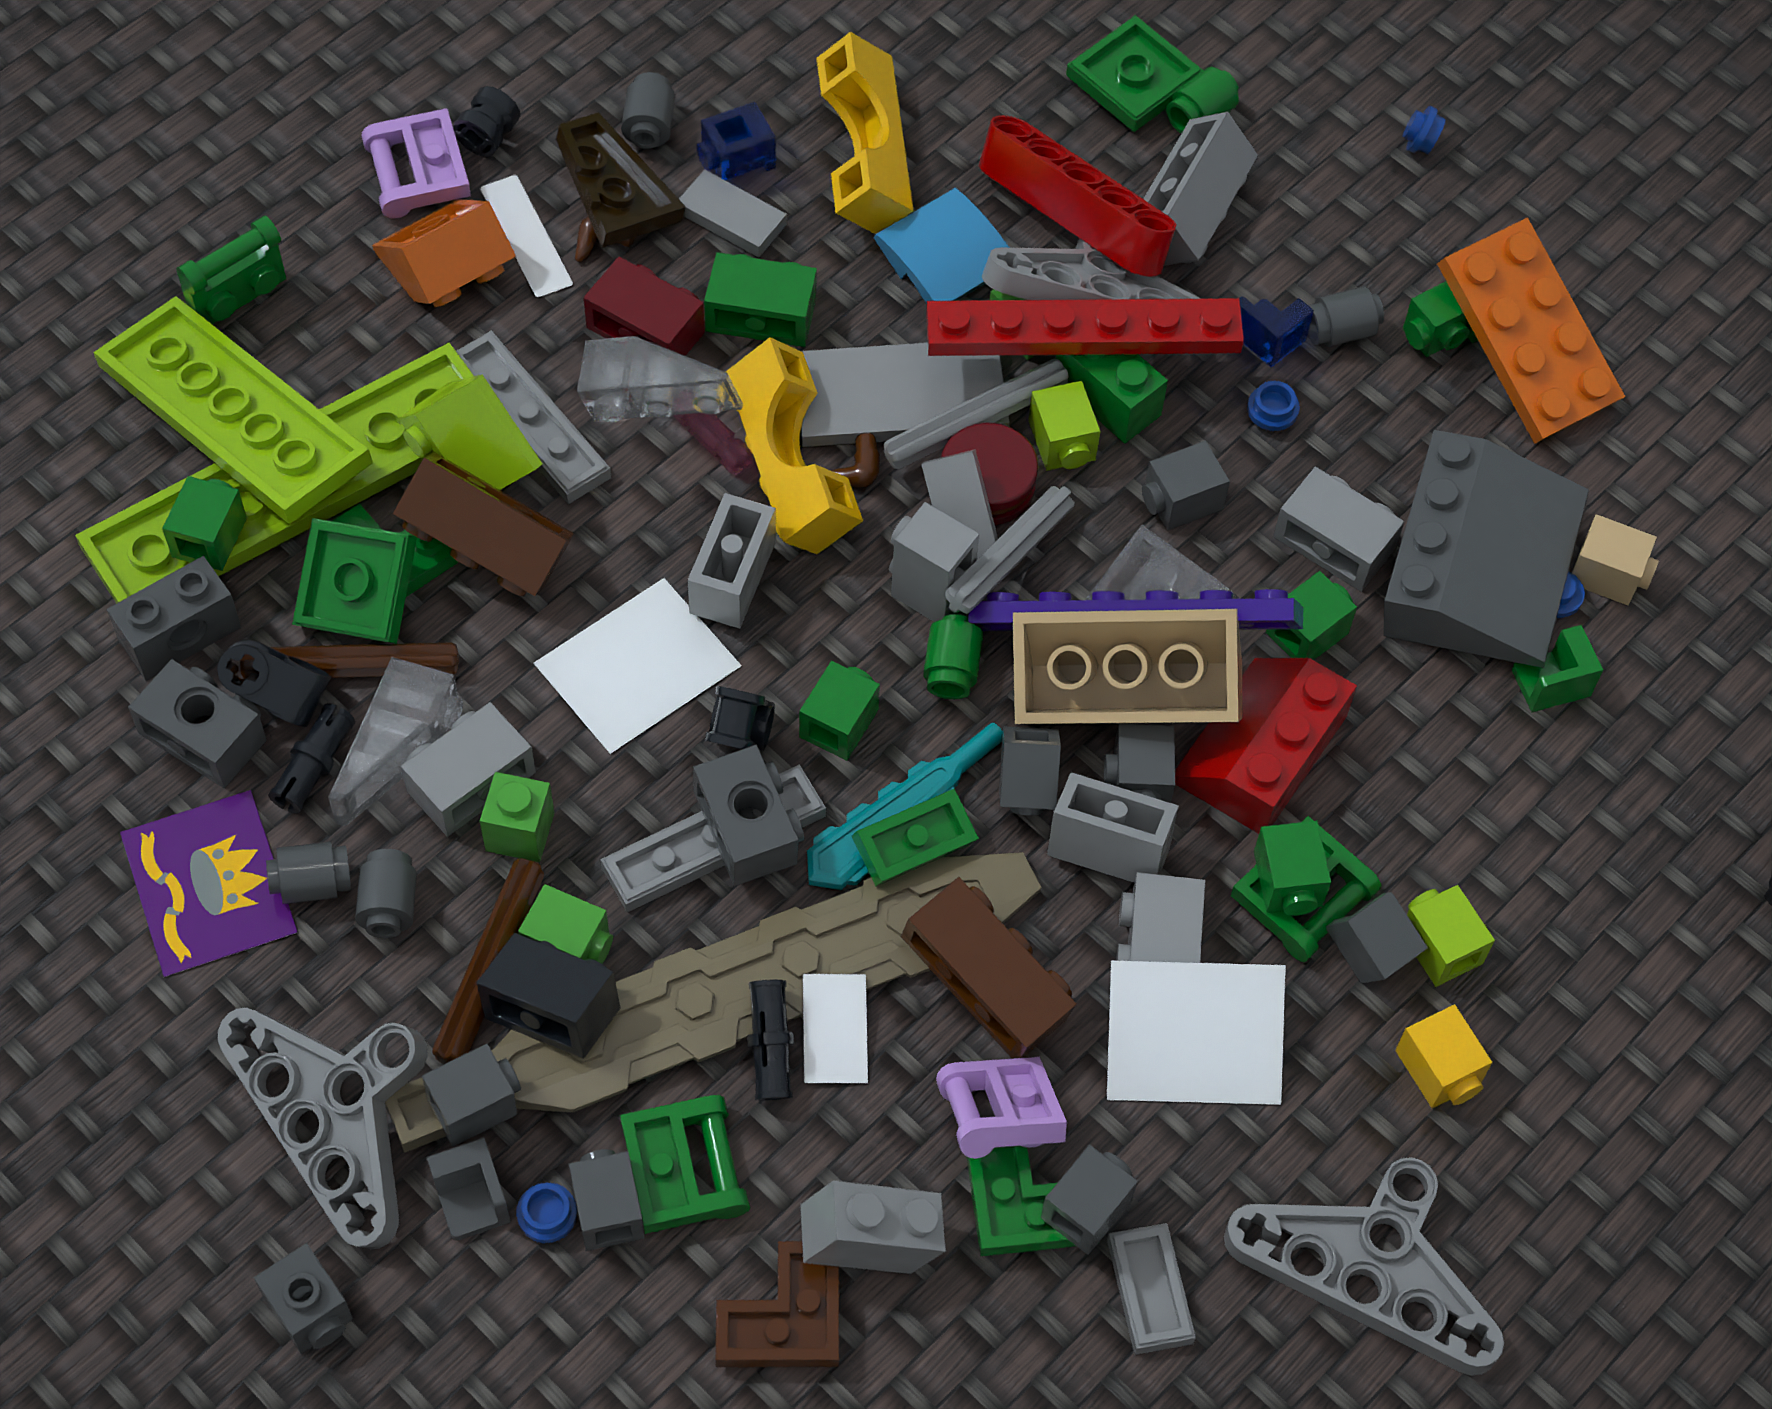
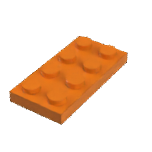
(1530, 330)

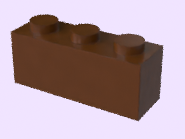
(482, 525)
(989, 968)

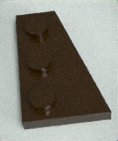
(614, 182)

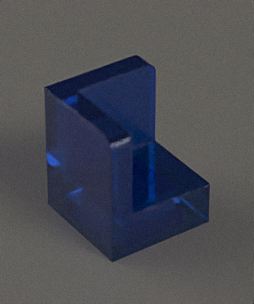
(1274, 332)

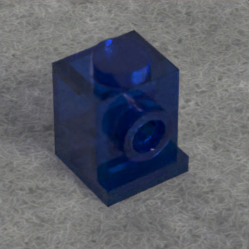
(737, 142)

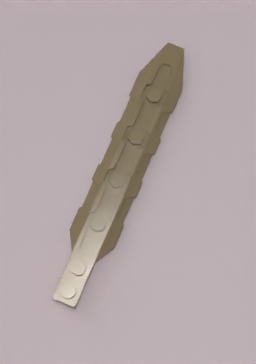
(701, 998)

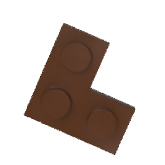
(784, 1332)

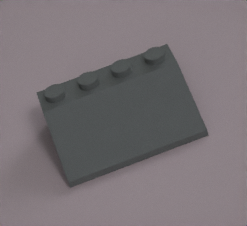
(1484, 552)

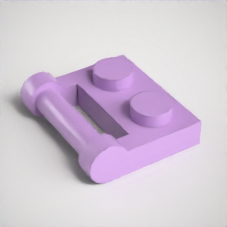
(432, 157)
(1020, 1098)

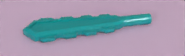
(834, 856)

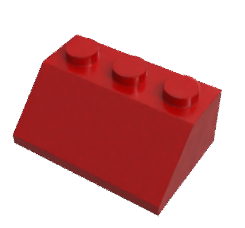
(1260, 762)

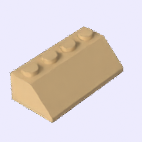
(1127, 666)

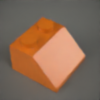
(446, 251)

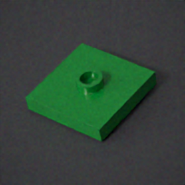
(1132, 72)
(354, 580)

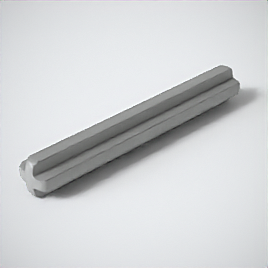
(981, 409)
(1009, 550)

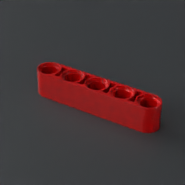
(1077, 196)

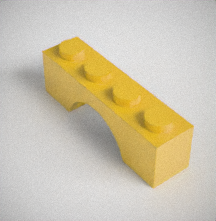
(862, 89)
(810, 501)

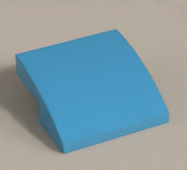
(942, 247)

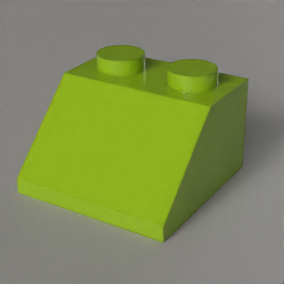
(471, 430)

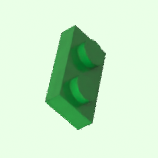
(914, 837)

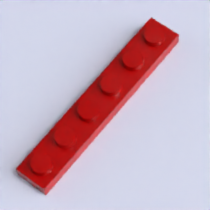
(1084, 327)

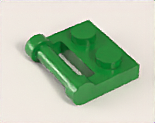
(234, 273)
(1303, 940)
(665, 1169)

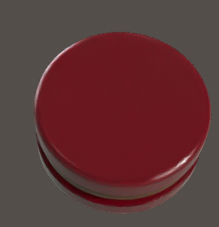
(1006, 466)

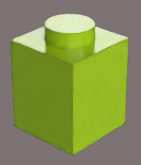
(1064, 426)
(1452, 933)

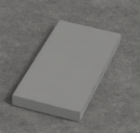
(888, 390)

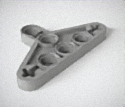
(1070, 275)
(350, 1131)
(1401, 1276)

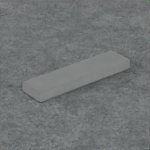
(566, 455)
(688, 848)

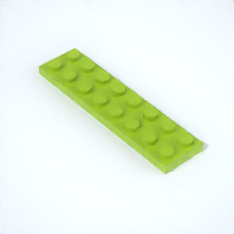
(131, 546)

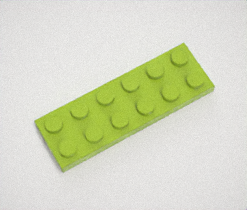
(233, 409)

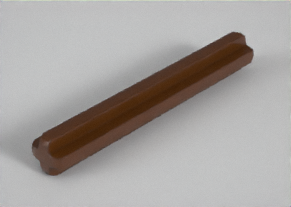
(367, 660)
(505, 920)

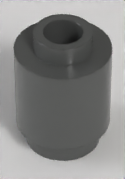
(648, 110)
(1345, 317)
(309, 872)
(386, 893)

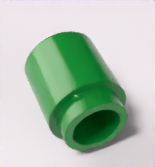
(1205, 95)
(952, 657)

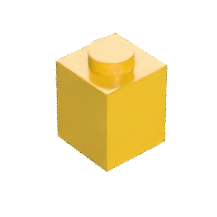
(1444, 1057)

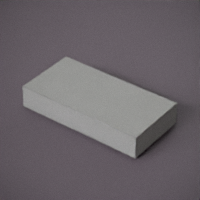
(732, 213)
(960, 492)
(1151, 1288)

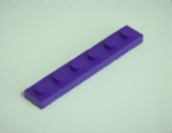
(1266, 611)

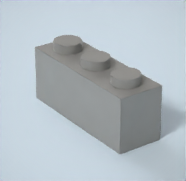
(1201, 182)

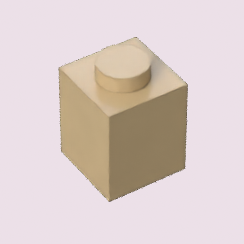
(1615, 560)

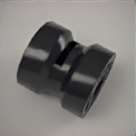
(489, 117)

